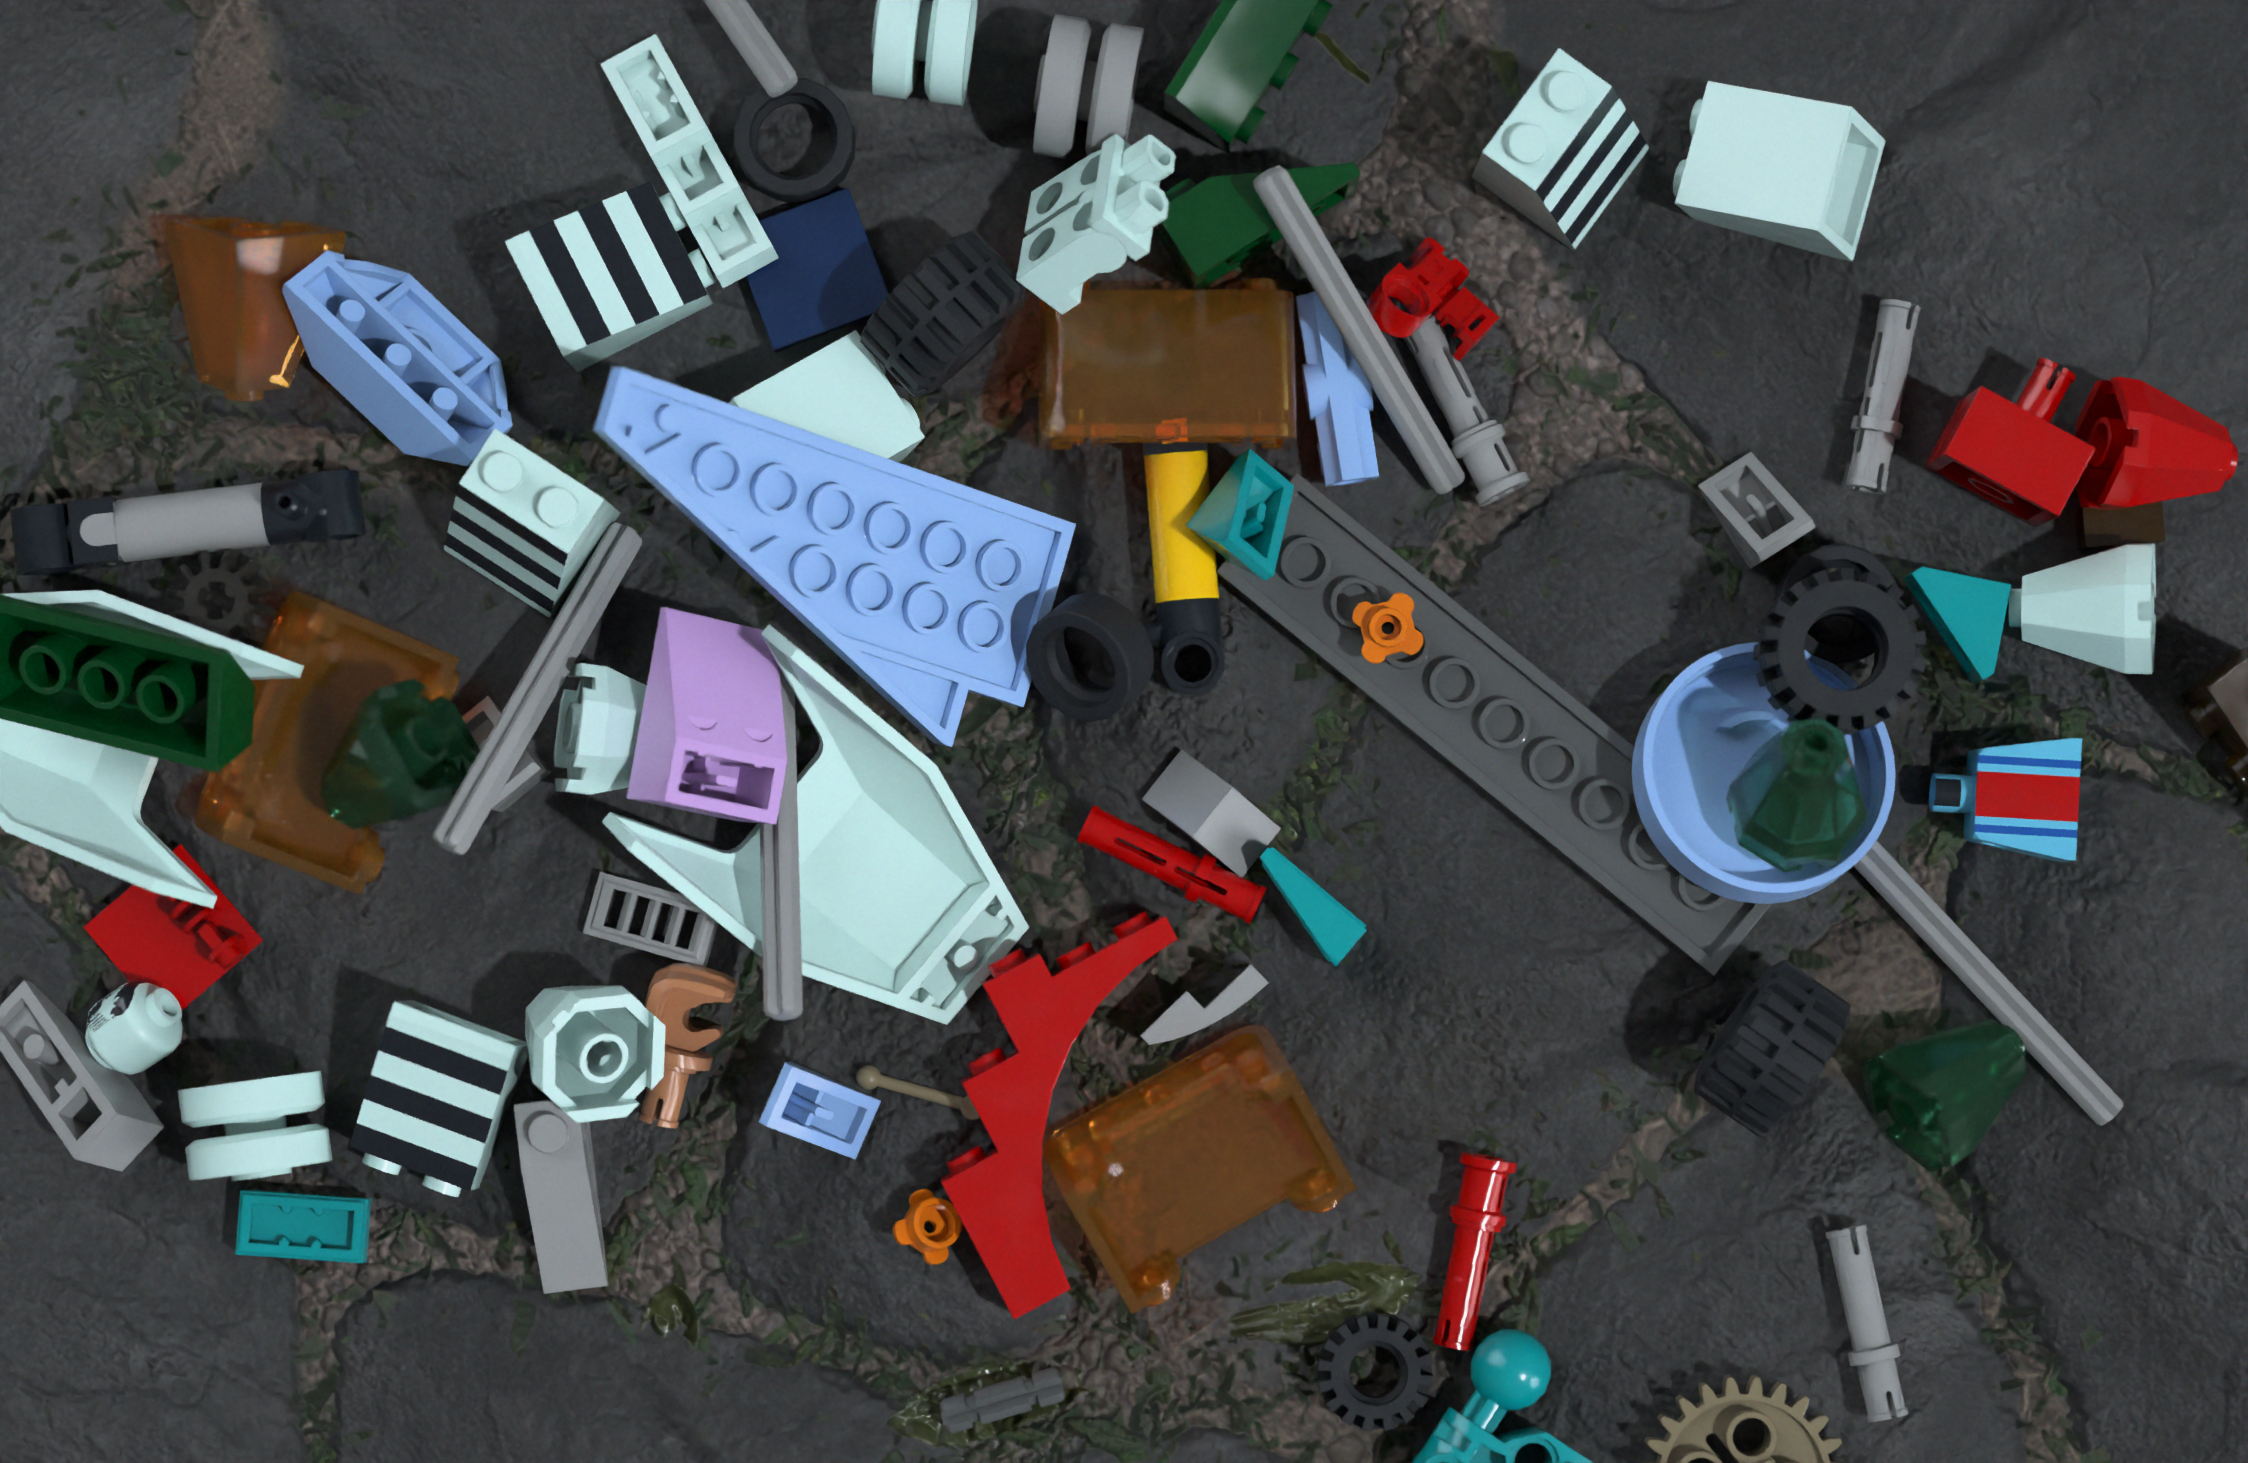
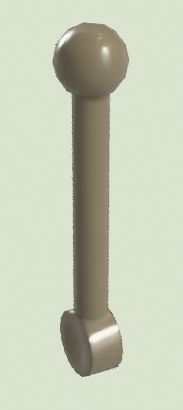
(869, 1078)

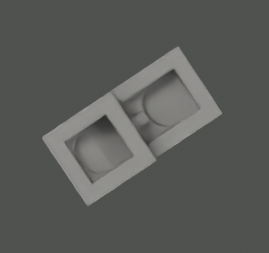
(1188, 1016)

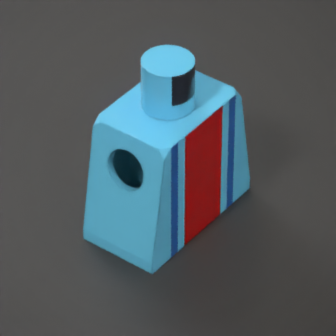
(2017, 797)

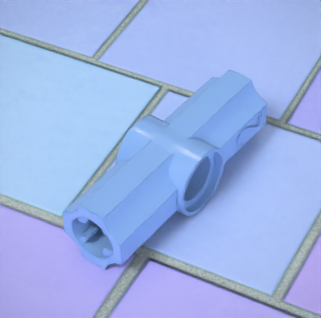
(1336, 398)

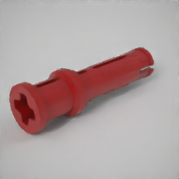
(1476, 1220)

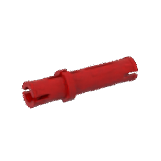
(1240, 898)

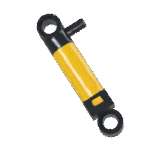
(1182, 563)

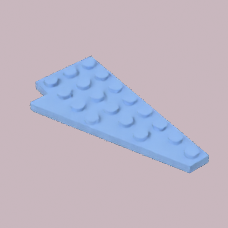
(883, 562)

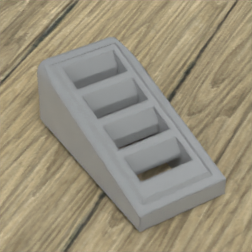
(701, 938)

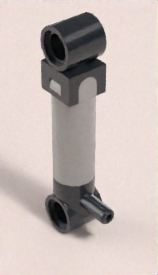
(119, 531)

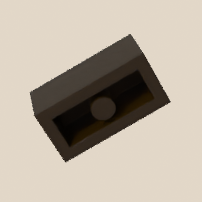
(2119, 526)

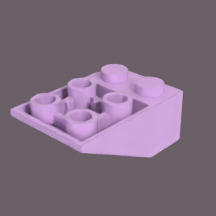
(711, 722)

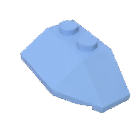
(399, 357)

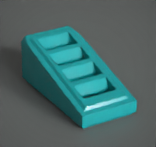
(1322, 916)

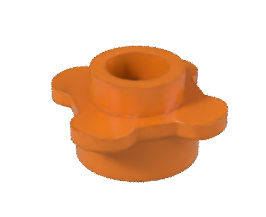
(1378, 644)
(945, 1224)

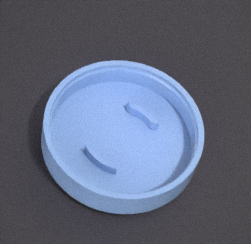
(1698, 744)

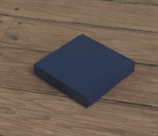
(822, 272)

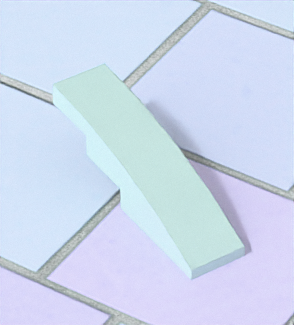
(689, 161)

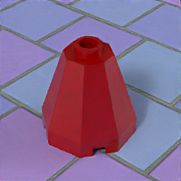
(2148, 447)

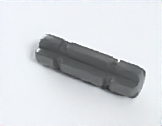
(1002, 1400)

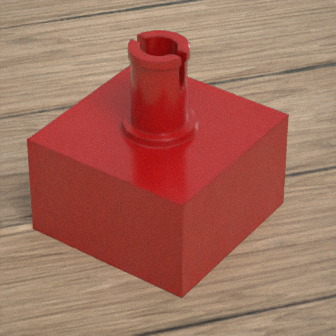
(2012, 449)

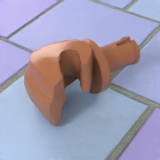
(670, 999)

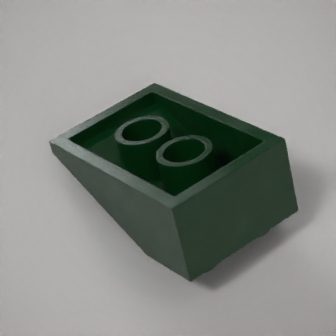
(1226, 224)

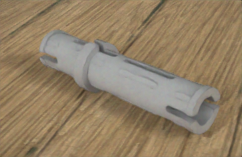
(1884, 386)
(1867, 1324)

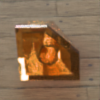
(234, 300)

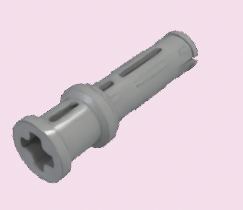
(1476, 436)

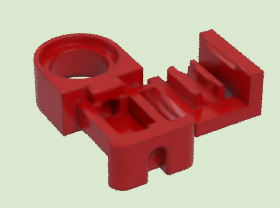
(1427, 288)

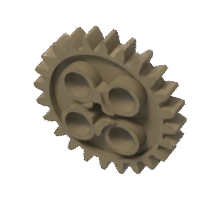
(1786, 1437)

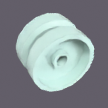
(928, 32)
(255, 1127)

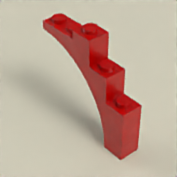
(1043, 1015)

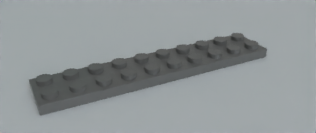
(1488, 718)

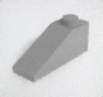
(88, 1105)
(561, 1196)

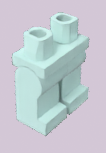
(1093, 218)

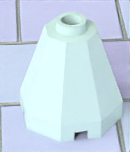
(2093, 608)
(598, 730)
(593, 1049)

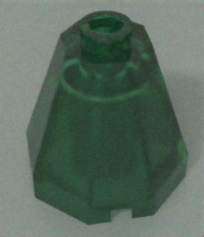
(397, 757)
(1798, 798)
(1945, 1089)

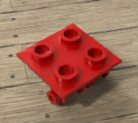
(172, 939)

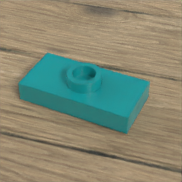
(303, 1226)

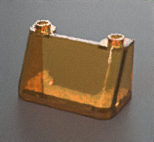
(1170, 367)
(271, 790)
(1193, 1160)

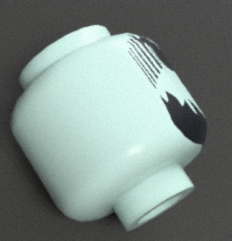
(132, 1027)

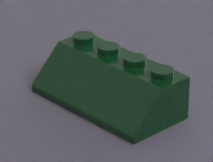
(1236, 63)
(123, 686)

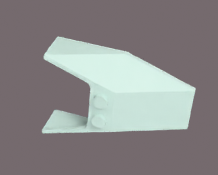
(90, 795)
(888, 863)

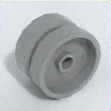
(1085, 90)

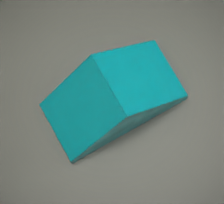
(1246, 515)
(1966, 615)

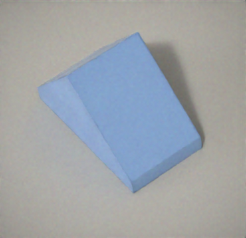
(819, 1110)

